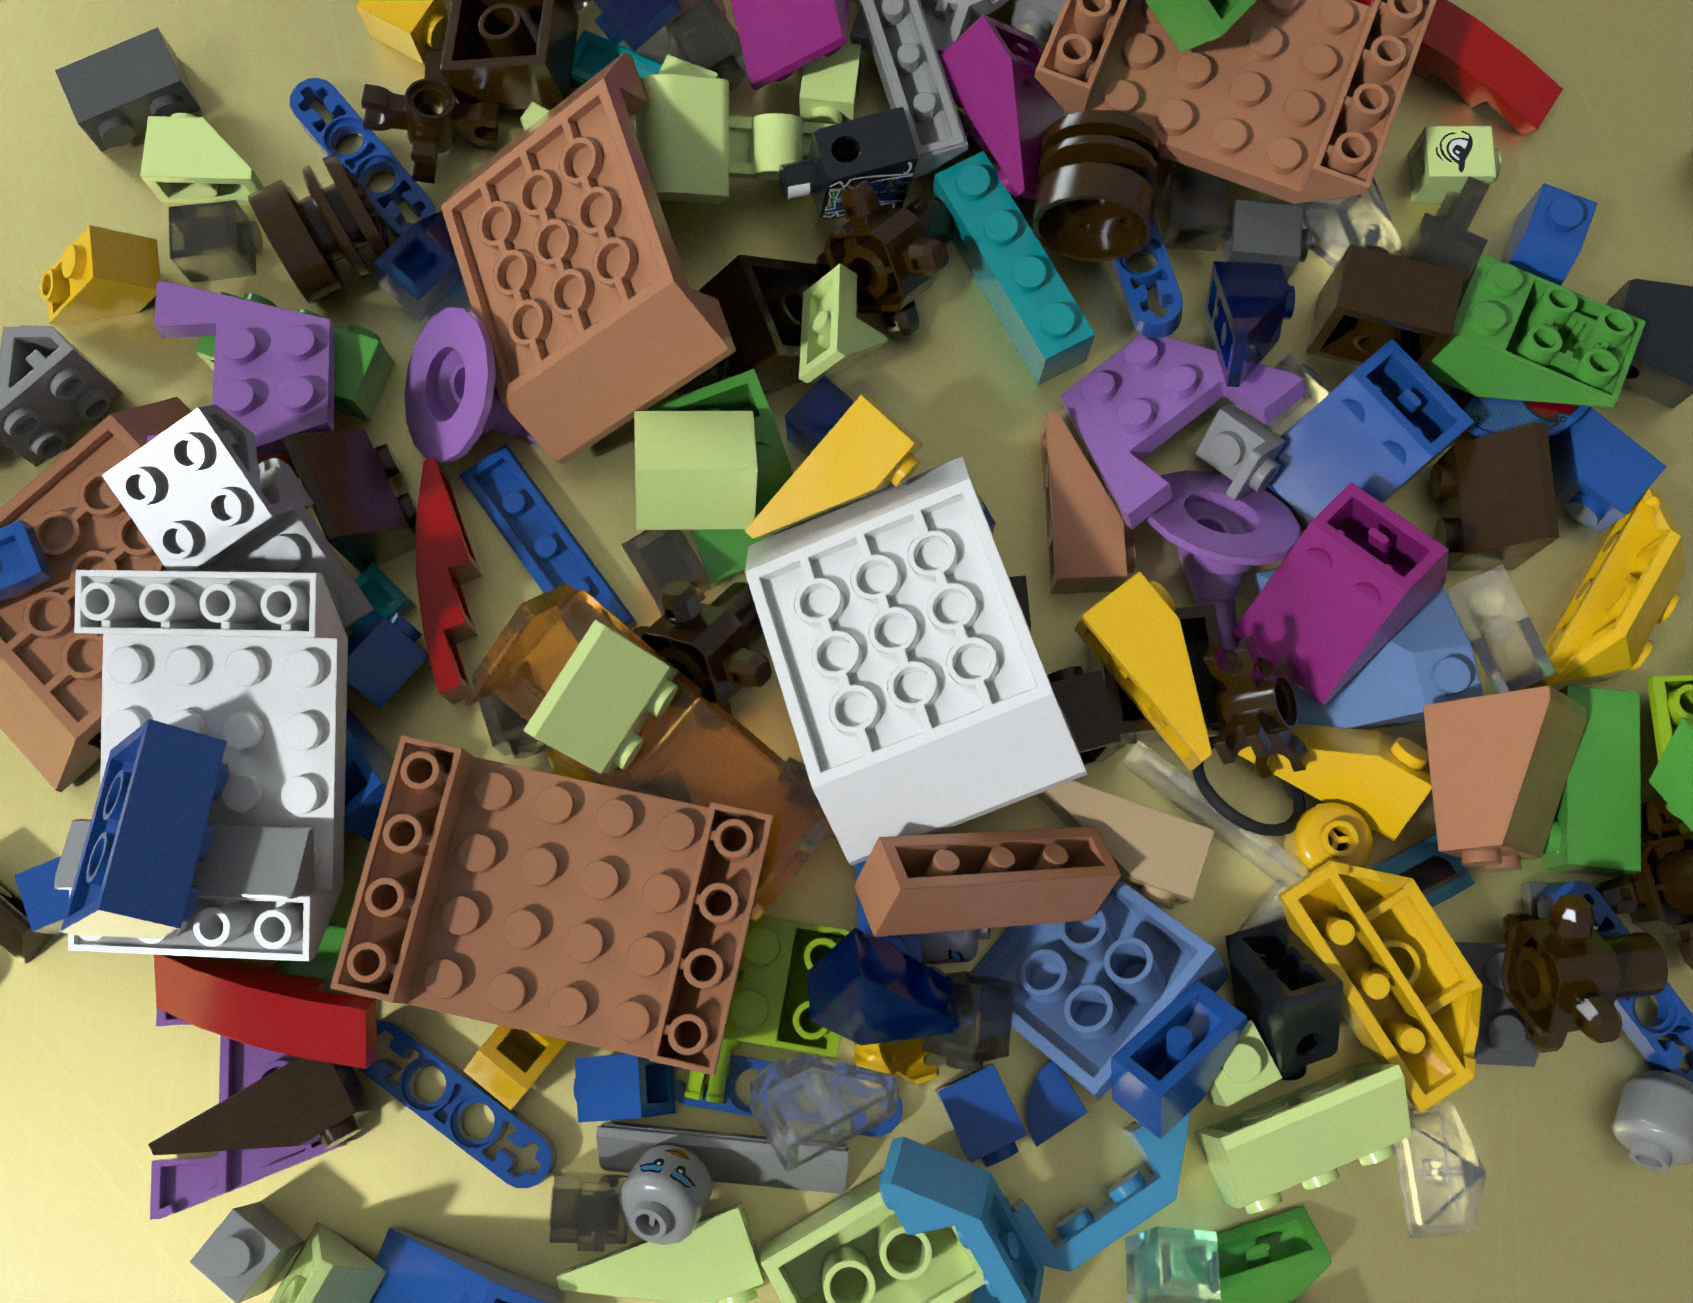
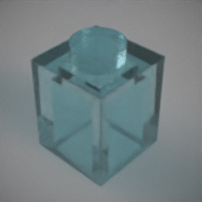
(1172, 1266)

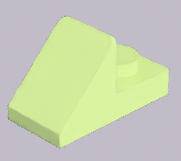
(830, 330)

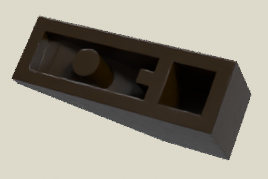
(287, 1108)

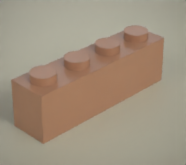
(984, 880)

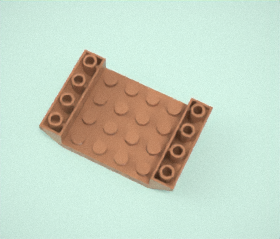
(1278, 103)
(580, 271)
(45, 668)
(554, 905)

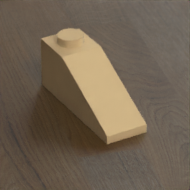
(1149, 846)

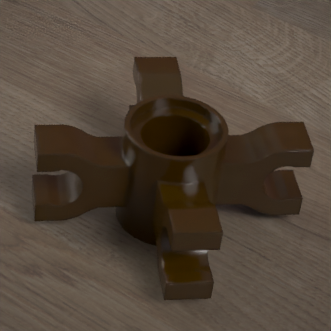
(430, 118)
(1256, 707)

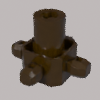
(890, 251)
(710, 640)
(1662, 892)
(1569, 976)

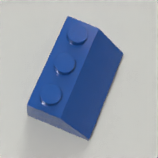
(147, 834)

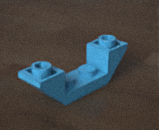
(940, 1192)
(1132, 1202)

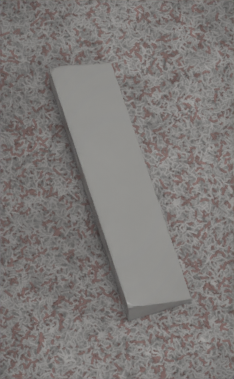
(914, 78)
(239, 863)
(726, 1156)

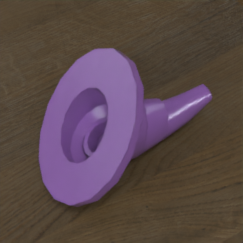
(453, 387)
(1222, 538)

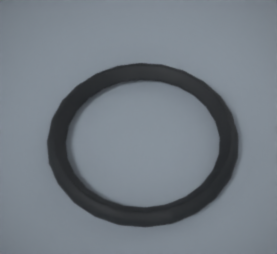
(1241, 820)

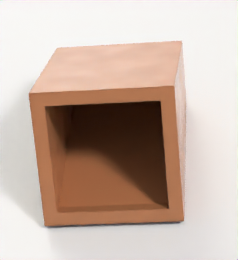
(1500, 772)

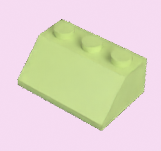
(1307, 1135)
(864, 1255)

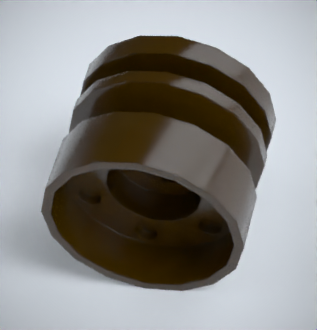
(1097, 186)
(320, 228)

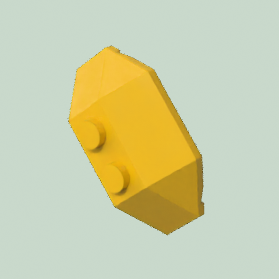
(1619, 599)
(1399, 970)

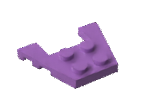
(268, 361)
(1149, 396)
(195, 1180)

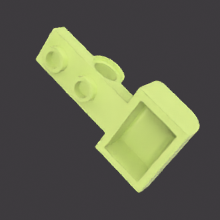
(697, 145)

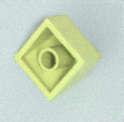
(603, 700)

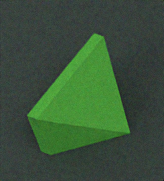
(1271, 1259)

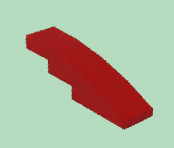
(1484, 67)
(442, 565)
(268, 1008)

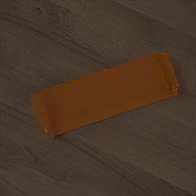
(687, 753)

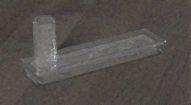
(1254, 847)

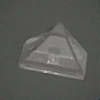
(1439, 1174)

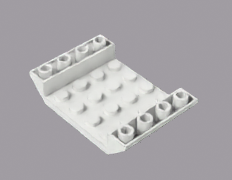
(908, 663)
(252, 666)

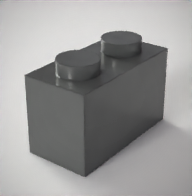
(124, 86)

